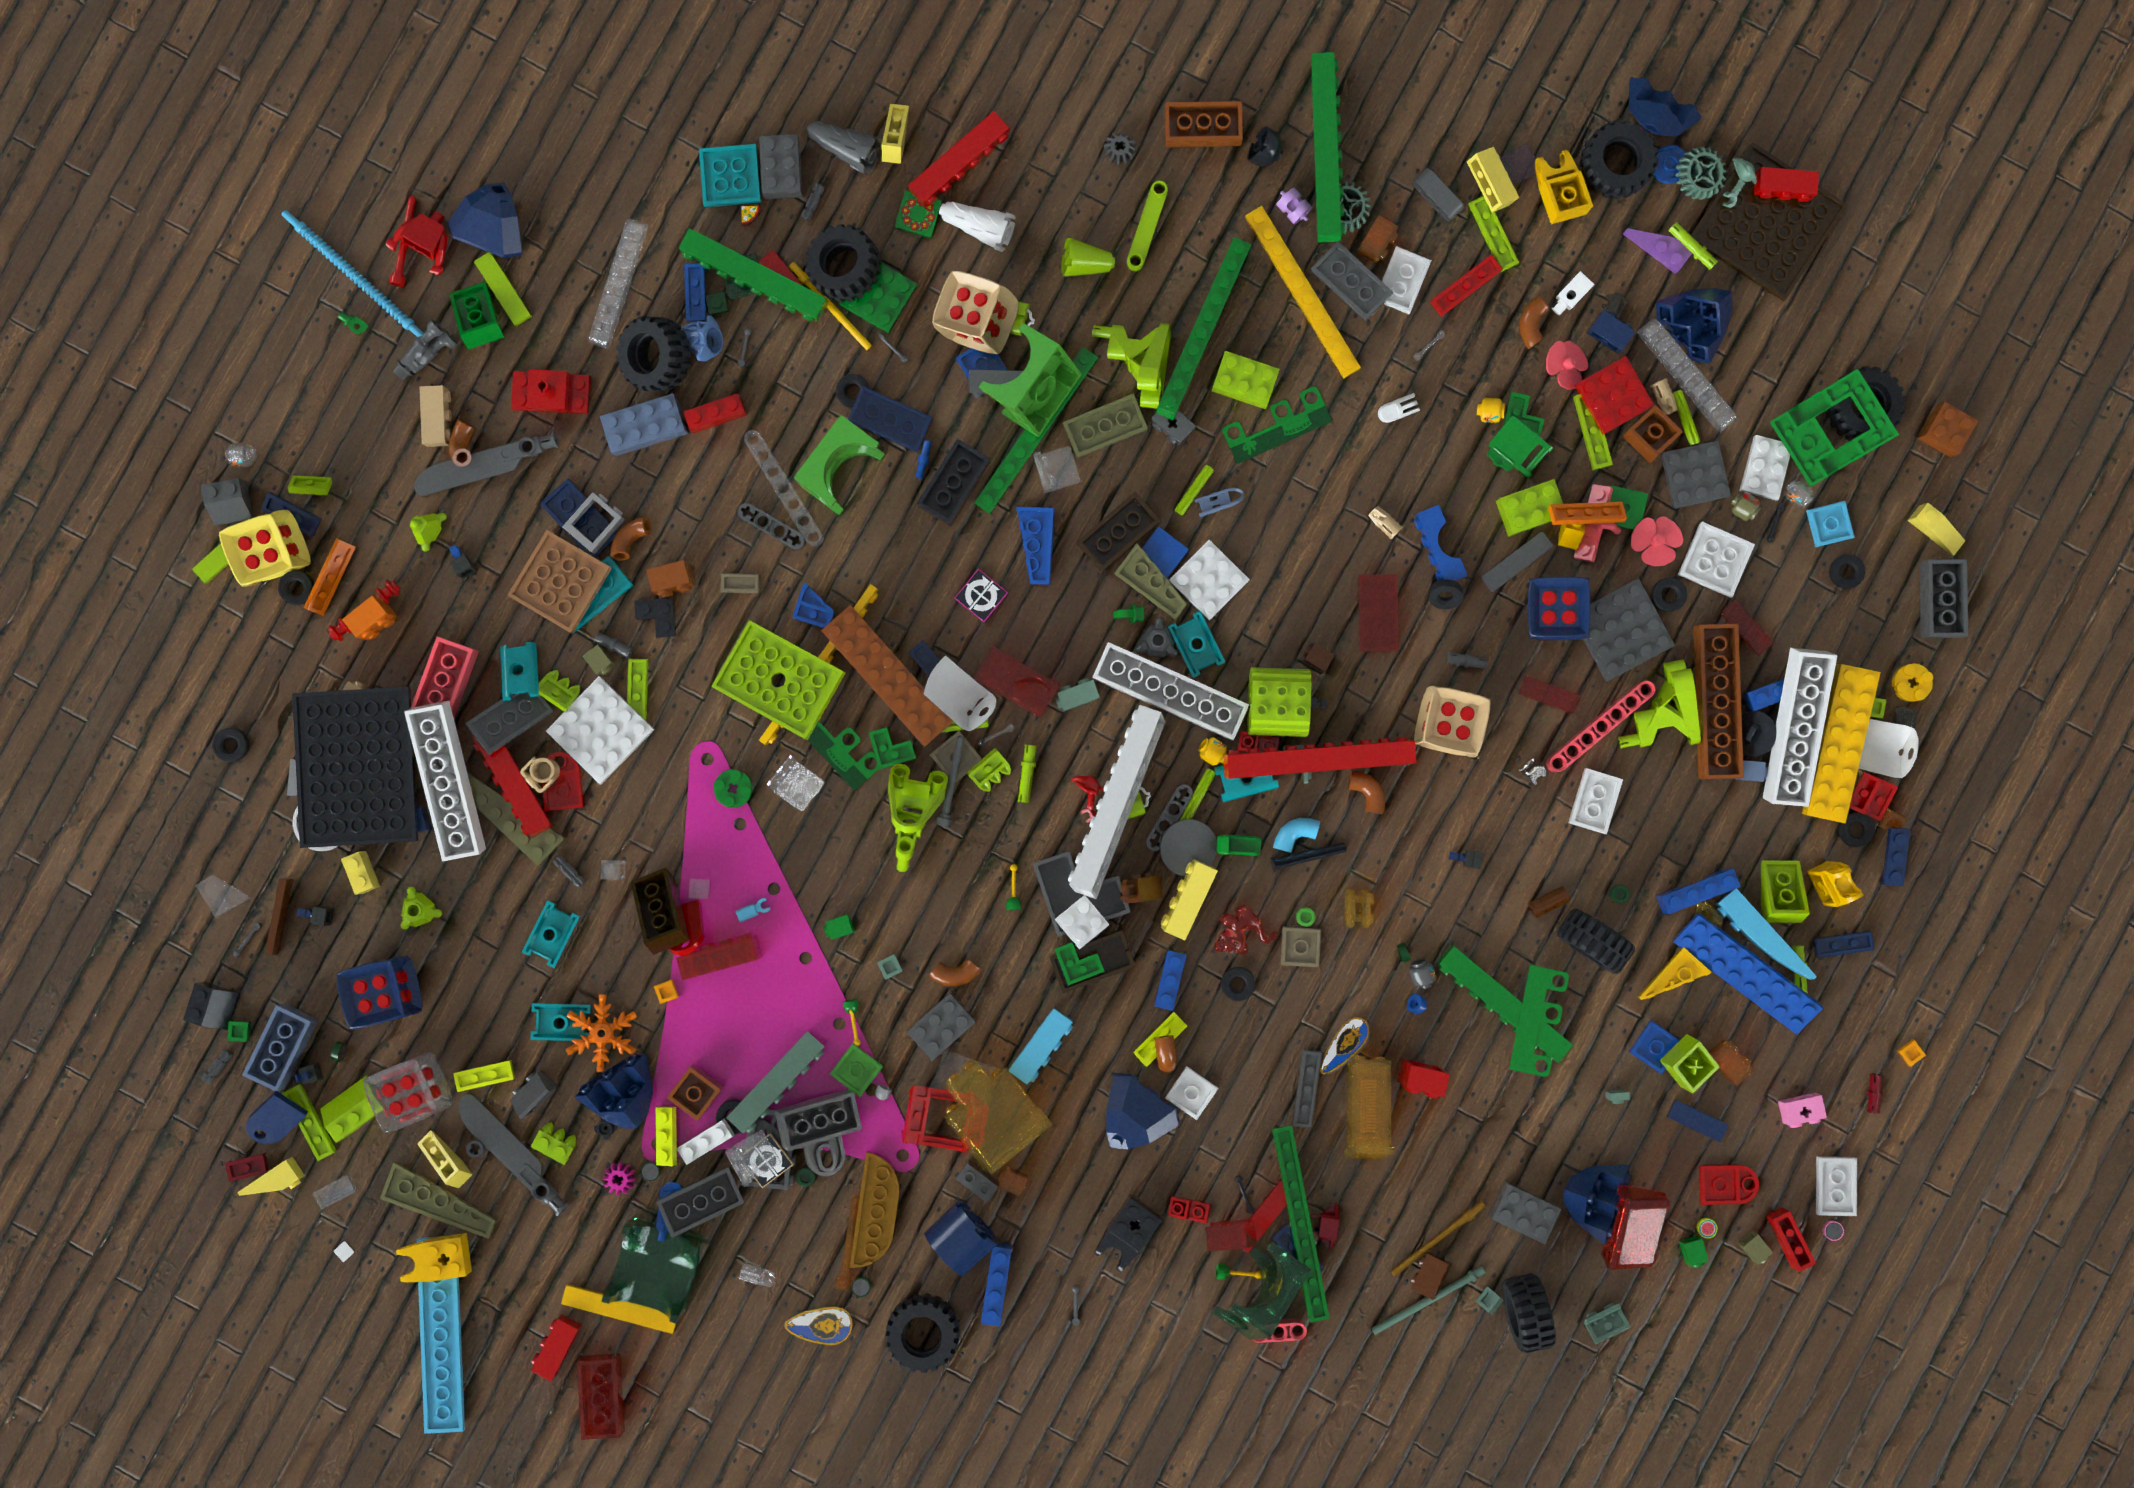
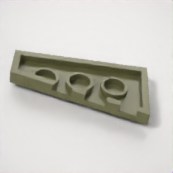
(1146, 578)

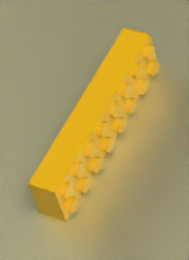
(1842, 742)

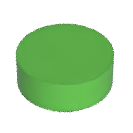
(1305, 916)

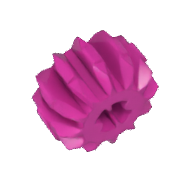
(618, 1171)

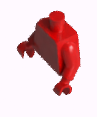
(425, 236)

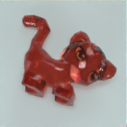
(1233, 939)

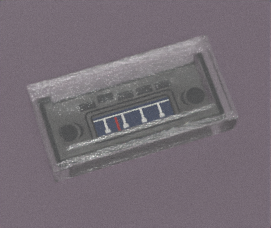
(334, 1191)

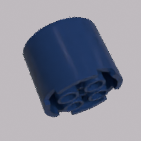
(960, 1238)

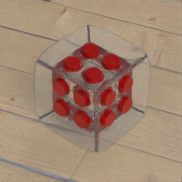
(407, 1092)

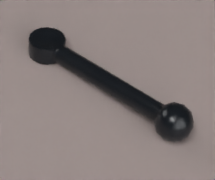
(1770, 538)
(1249, 1209)

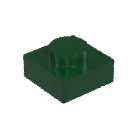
(717, 303)

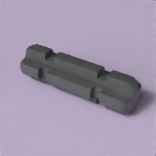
(812, 202)
(569, 871)
(216, 1066)

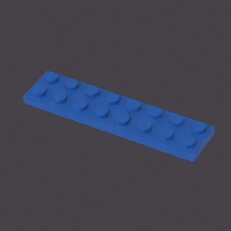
(1748, 973)

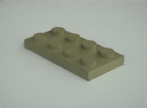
(1105, 425)

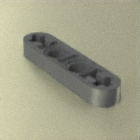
(772, 524)
(1169, 817)

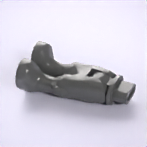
(421, 353)

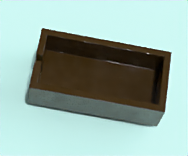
(1111, 954)

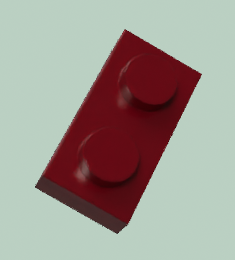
(247, 1167)

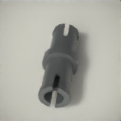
(613, 645)
(1466, 660)

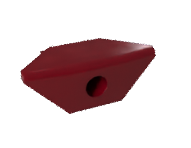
(1328, 1225)

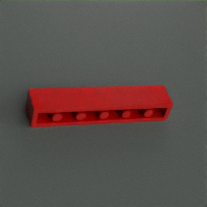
(959, 159)
(516, 790)

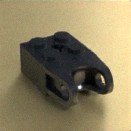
(1126, 1238)

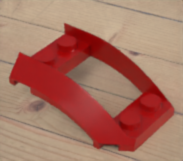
(917, 1116)

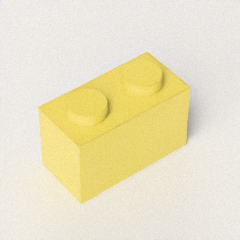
(360, 872)

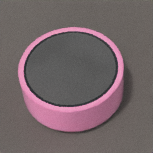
(1833, 1230)

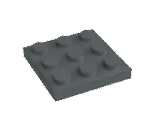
(1695, 474)

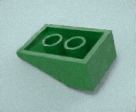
(476, 315)

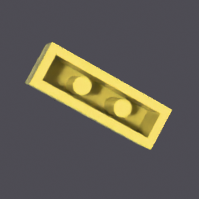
(1492, 179)

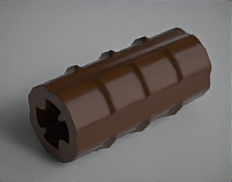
(1549, 902)

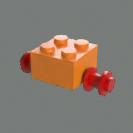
(369, 617)

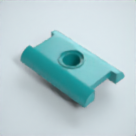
(1196, 658)
(516, 660)
(1236, 788)
(560, 923)
(546, 1022)

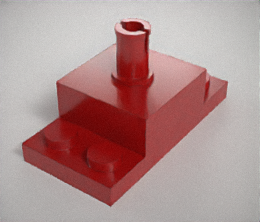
(550, 392)

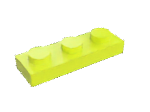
(1171, 1026)
(484, 1075)
(666, 1136)

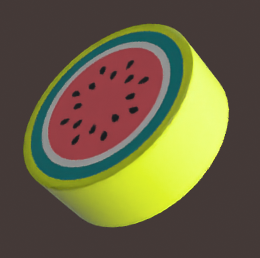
(1706, 1228)

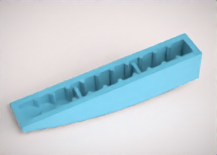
(1759, 932)

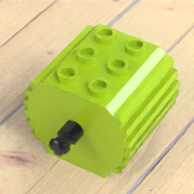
(1280, 702)

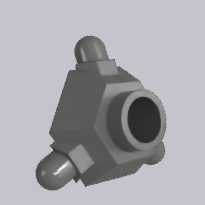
(1157, 641)

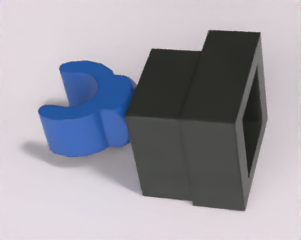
(461, 564)

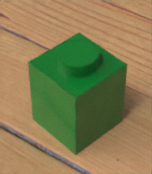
(839, 927)
(1694, 1251)

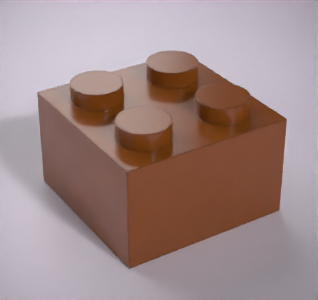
(1947, 429)
(1652, 434)
(671, 578)
(695, 1092)

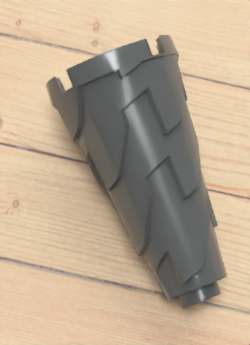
(849, 145)

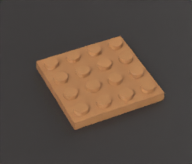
(559, 581)

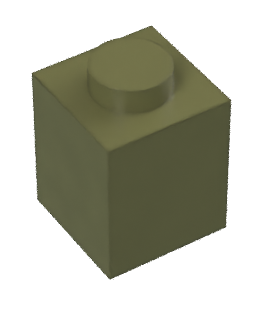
(599, 660)
(1755, 1248)

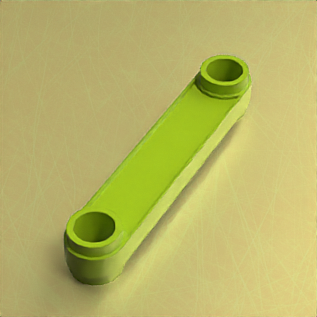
(1147, 225)

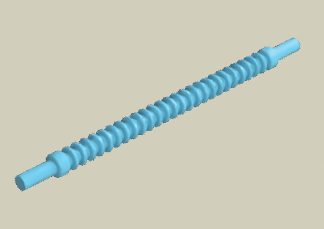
(354, 275)

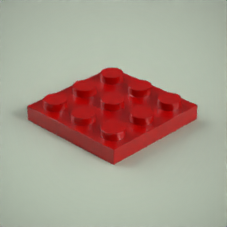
(1614, 395)

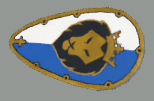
(1345, 1045)
(821, 1325)

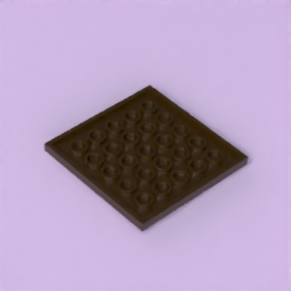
(1767, 237)

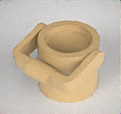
(541, 770)

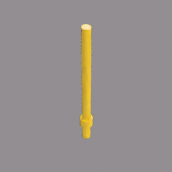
(804, 279)

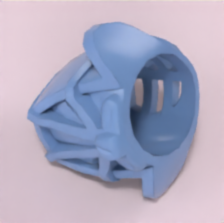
(697, 335)

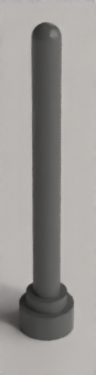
(944, 817)

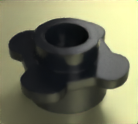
(606, 1134)

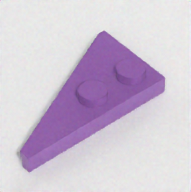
(1663, 248)

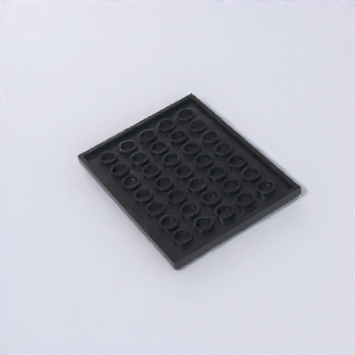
(354, 767)

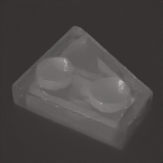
(220, 895)

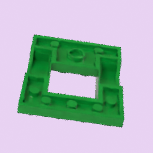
(1809, 443)

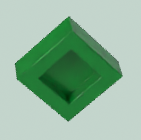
(239, 1031)

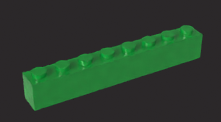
(752, 274)
(1499, 999)

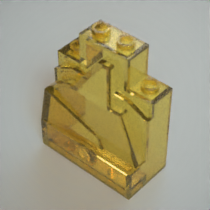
(992, 1114)

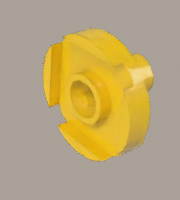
(1922, 678)

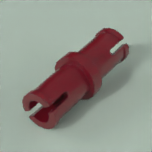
(1874, 1093)

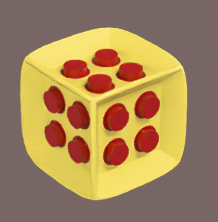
(264, 547)

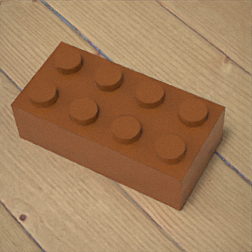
(1203, 124)

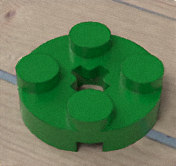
(728, 798)

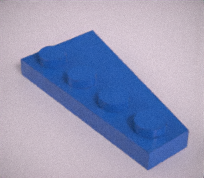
(1037, 535)

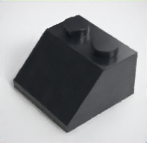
(211, 1006)

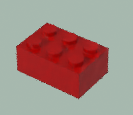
(1424, 1078)

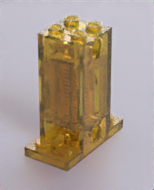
(1368, 1108)

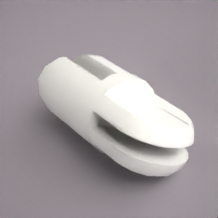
(1393, 410)

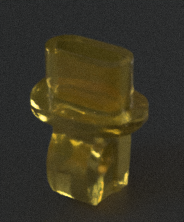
(1711, 912)

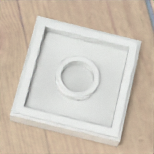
(1191, 1092)

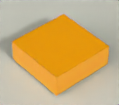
(666, 991)
(1911, 1052)

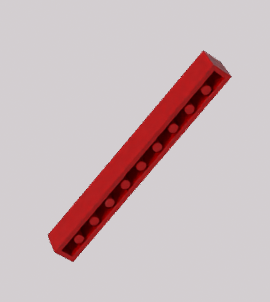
(1319, 758)

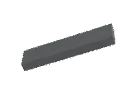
(1516, 561)
(1307, 1088)

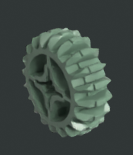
(1710, 177)
(1352, 204)

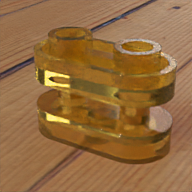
(1365, 917)

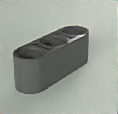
(1438, 194)

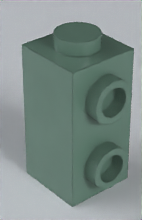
(1077, 695)

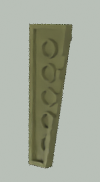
(499, 813)
(427, 1198)

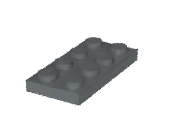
(1352, 281)
(507, 720)

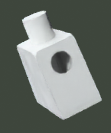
(1577, 288)

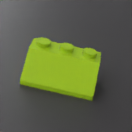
(347, 1112)

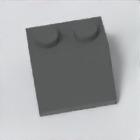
(227, 501)
(532, 1094)

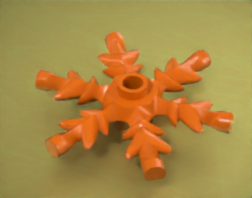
(601, 1024)

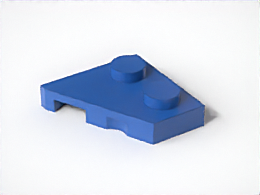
(812, 608)

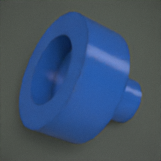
(1416, 1004)

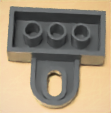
(819, 1125)

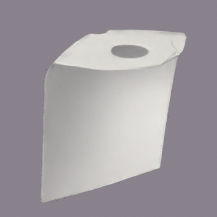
(957, 694)
(1882, 749)

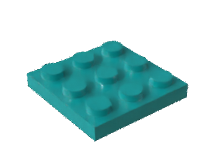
(730, 175)

